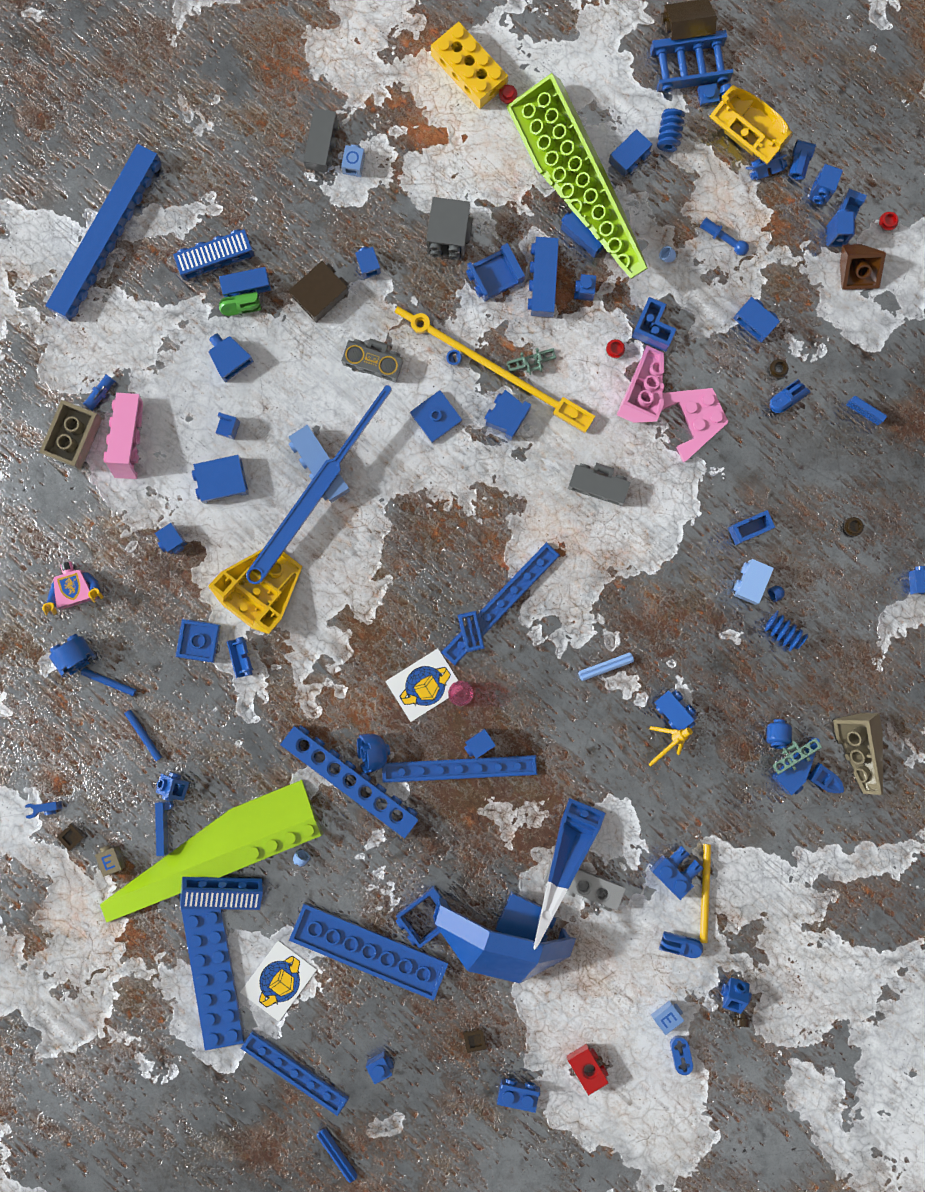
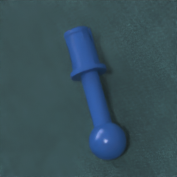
(740, 247)

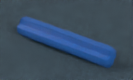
(337, 1155)

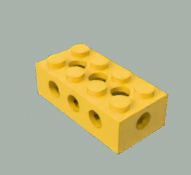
(455, 53)

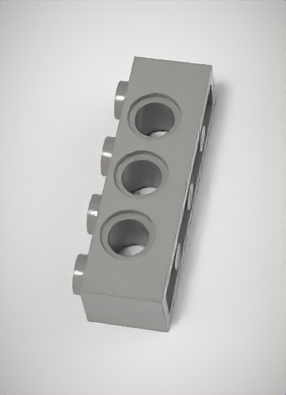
(608, 902)

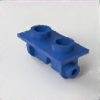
(759, 168)
(239, 657)

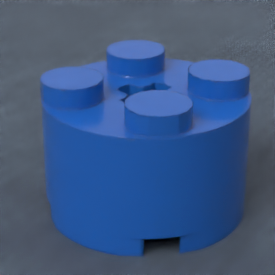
(71, 655)

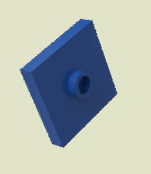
(436, 416)
(198, 640)

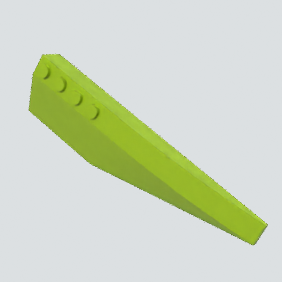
(224, 846)

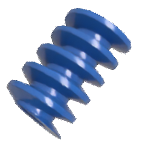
(670, 129)
(785, 631)

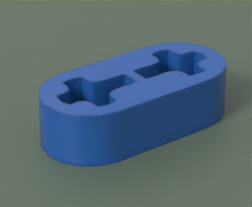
(677, 1056)

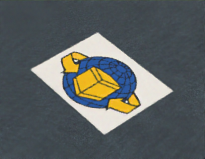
(422, 684)
(278, 981)

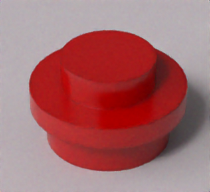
(507, 94)
(888, 221)
(615, 348)

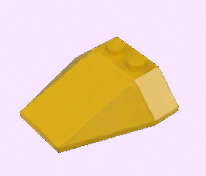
(257, 604)

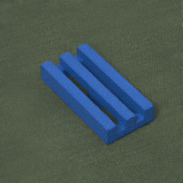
(866, 410)
(474, 647)

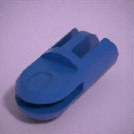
(788, 397)
(681, 945)

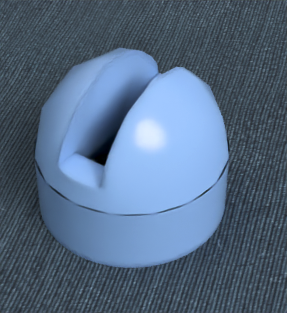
(667, 254)
(299, 861)

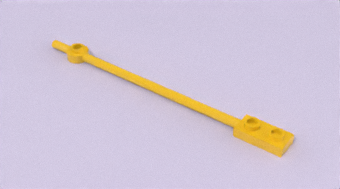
(564, 409)

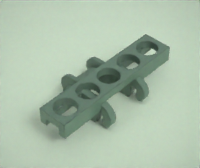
(537, 362)
(790, 756)

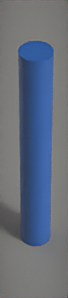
(109, 682)
(143, 735)

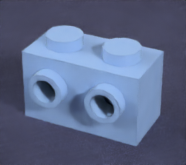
(753, 581)

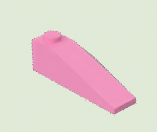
(645, 392)

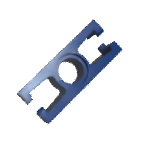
(245, 282)

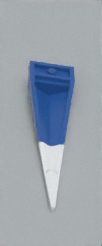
(575, 836)

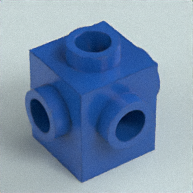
(172, 787)
(736, 995)

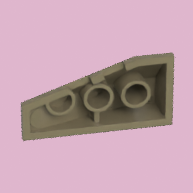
(863, 743)

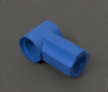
(802, 154)

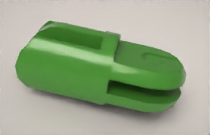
(240, 304)

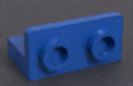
(518, 1095)

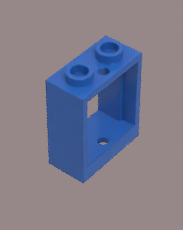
(403, 923)

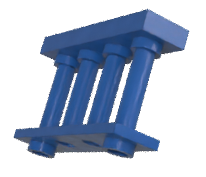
(667, 46)

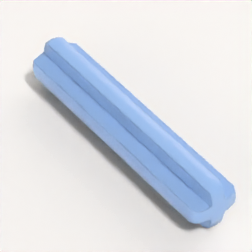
(606, 666)

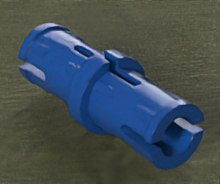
(90, 402)

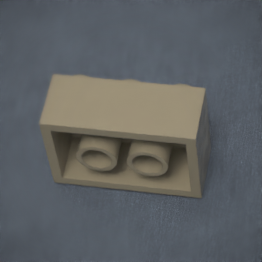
(71, 434)

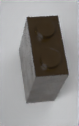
(689, 19)
(319, 291)

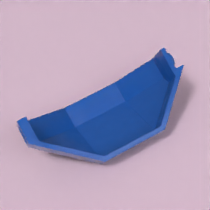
(495, 952)

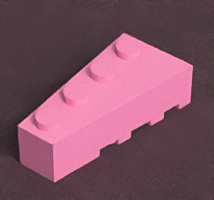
(124, 435)

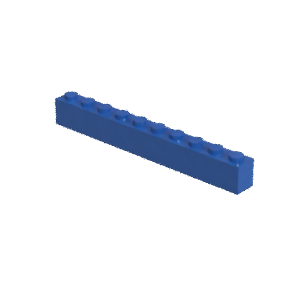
(104, 232)

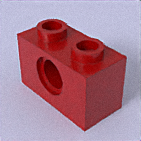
(591, 1080)

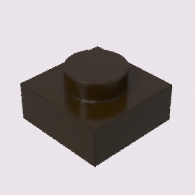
(70, 837)
(474, 1040)

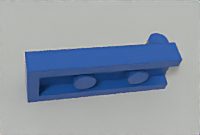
(161, 822)

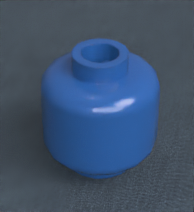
(779, 734)

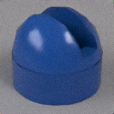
(450, 358)
(776, 593)

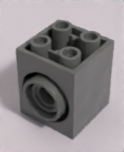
(449, 228)

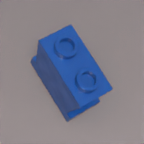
(507, 414)

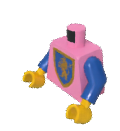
(71, 589)

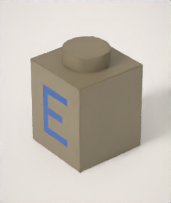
(110, 860)

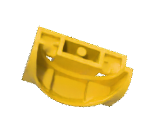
(751, 123)

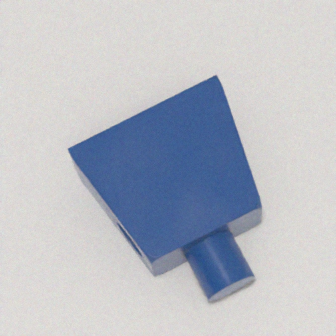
(228, 356)

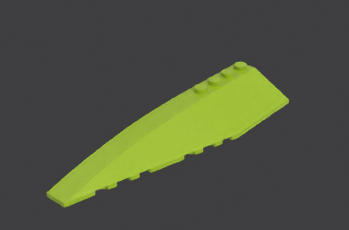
(572, 167)

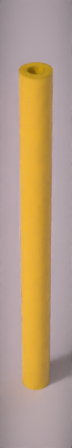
(705, 893)

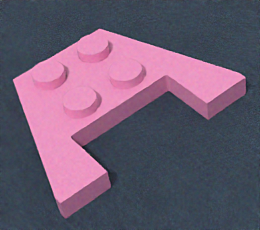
(701, 414)

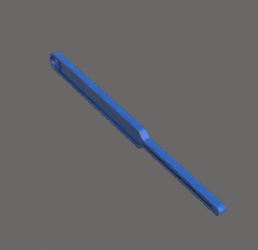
(310, 497)

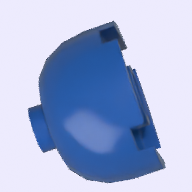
(372, 751)

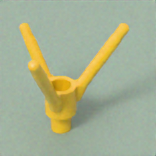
(678, 737)

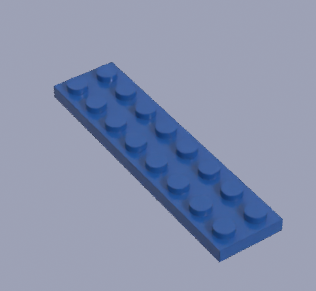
(368, 951)
(213, 977)

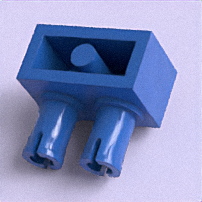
(667, 872)

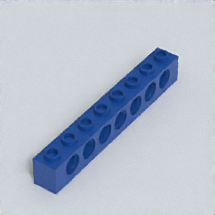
(292, 744)

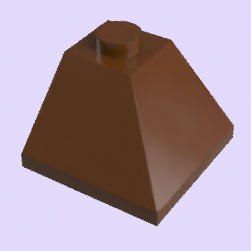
(861, 267)

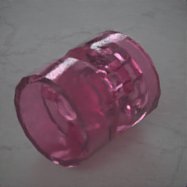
(460, 693)

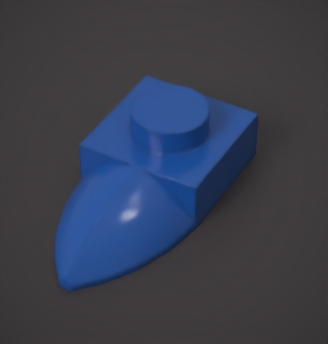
(826, 779)

